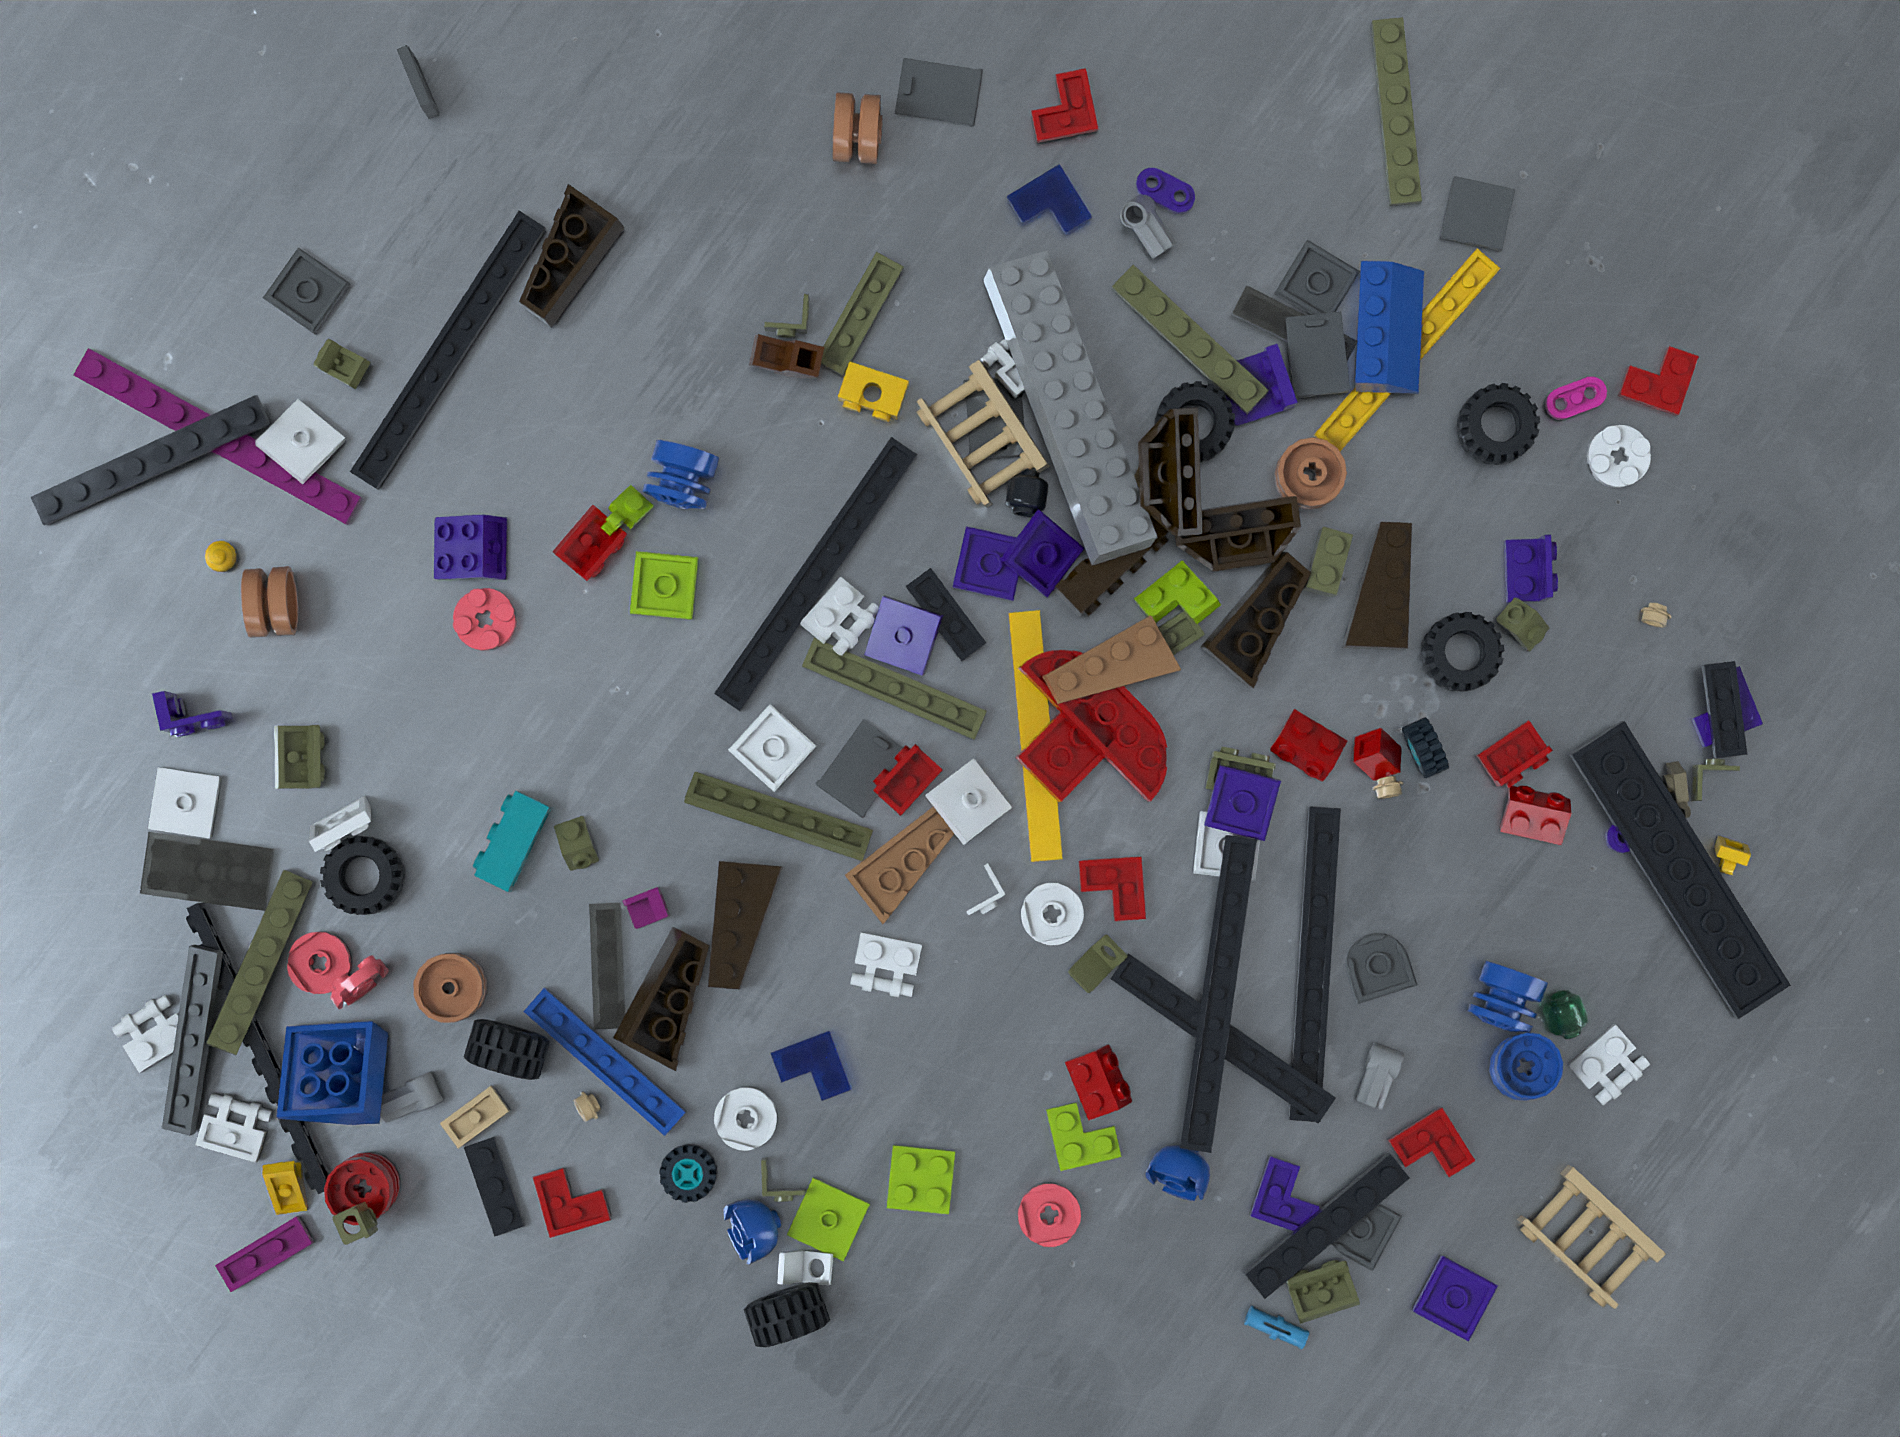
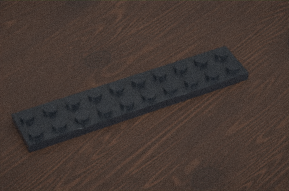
(1680, 869)

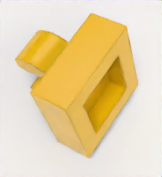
(1730, 853)

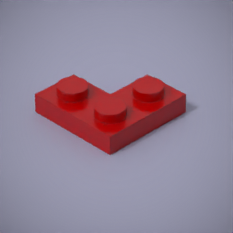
(1073, 116)
(1665, 390)
(1121, 876)
(1433, 1134)
(565, 1212)

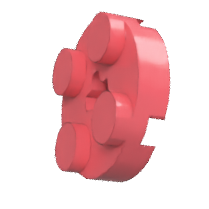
(489, 636)
(301, 959)
(357, 985)
(1064, 1224)

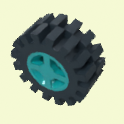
(1425, 747)
(679, 1179)

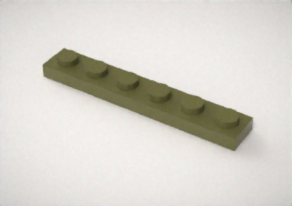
(1396, 111)
(1190, 339)
(895, 689)
(778, 816)
(259, 962)

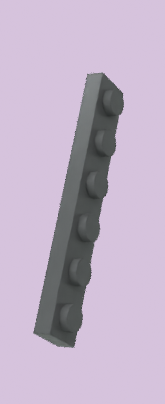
(191, 1038)

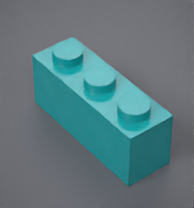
(511, 840)

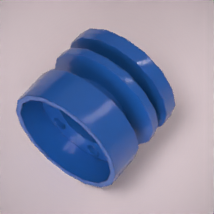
(680, 475)
(1507, 997)
(1544, 1068)

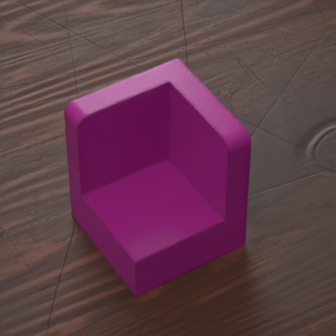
(647, 907)

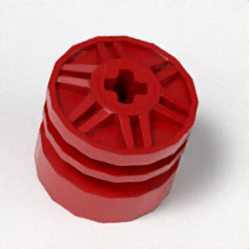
(343, 1187)

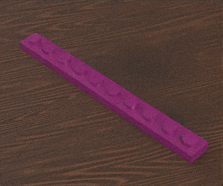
(243, 452)

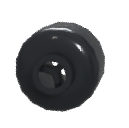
(1027, 493)

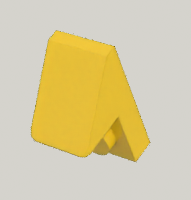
(285, 1186)

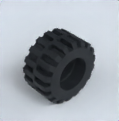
(1214, 403)
(1517, 405)
(1487, 640)
(335, 869)
(506, 1049)
(786, 1314)

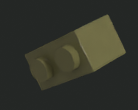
(1328, 562)

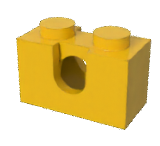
(860, 378)

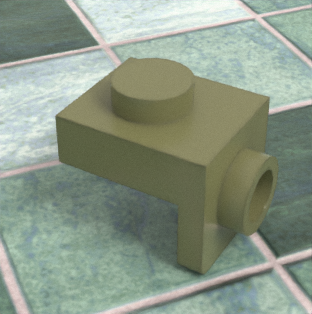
(341, 363)
(1523, 623)
(576, 843)

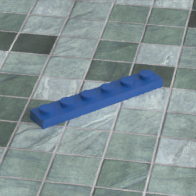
(604, 1061)

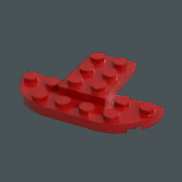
(1092, 729)

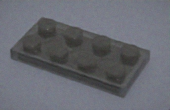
(207, 871)

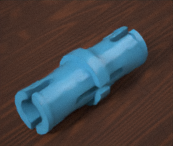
(1296, 1335)

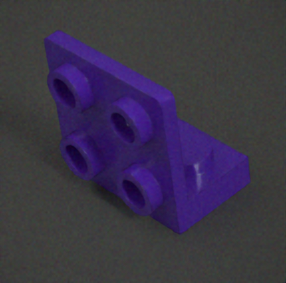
(1270, 372)
(470, 547)
(1530, 569)
(170, 714)

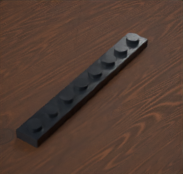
(150, 460)
(1241, 1049)

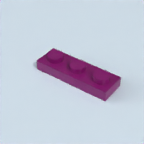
(264, 1253)

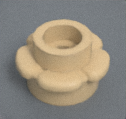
(1655, 615)
(1388, 787)
(587, 1106)

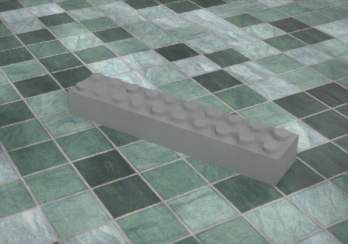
(1069, 407)

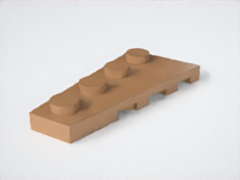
(1118, 661)
(898, 864)

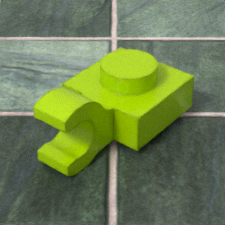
(626, 509)

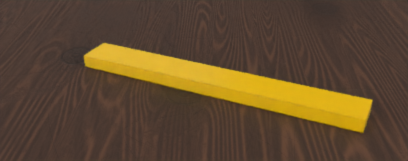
(1436, 319)
(1032, 719)

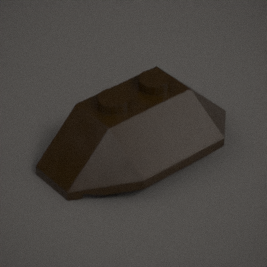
(1172, 472)
(1243, 533)

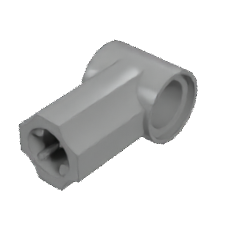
(1149, 228)
(1382, 1067)
(415, 1095)

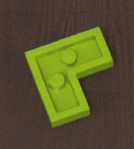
(1176, 588)
(1077, 1147)

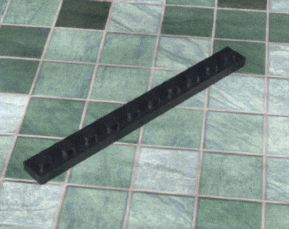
(448, 350)
(815, 574)
(1315, 946)
(1218, 994)
(264, 1061)

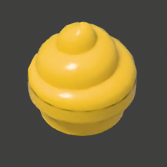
(220, 556)

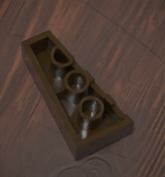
(569, 255)
(1088, 582)
(1383, 595)
(1253, 625)
(739, 914)
(664, 1000)

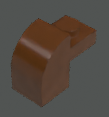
(786, 357)

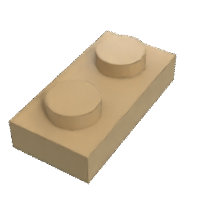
(474, 1117)

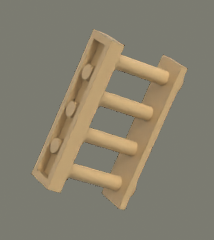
(995, 407)
(1596, 1207)

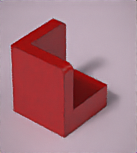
(1377, 754)

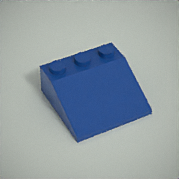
(333, 1073)

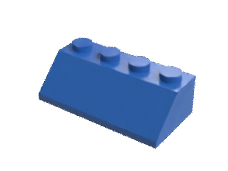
(1389, 328)

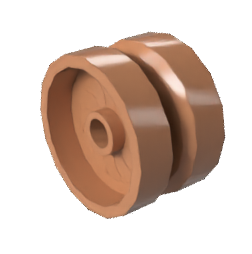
(858, 128)
(1312, 455)
(269, 602)
(469, 987)

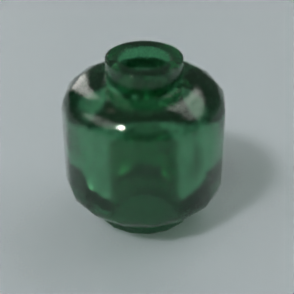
(1565, 1014)

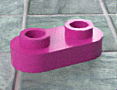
(1575, 399)

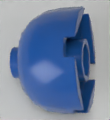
(1181, 1171)
(753, 1228)

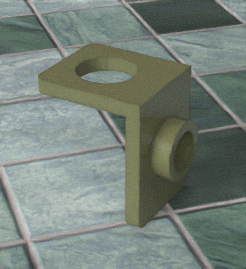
(789, 330)
(1697, 775)
(1096, 964)
(780, 1195)
(366, 1219)

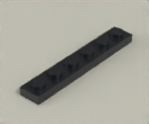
(1326, 1225)

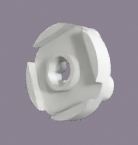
(1602, 463)
(1067, 923)
(736, 1103)

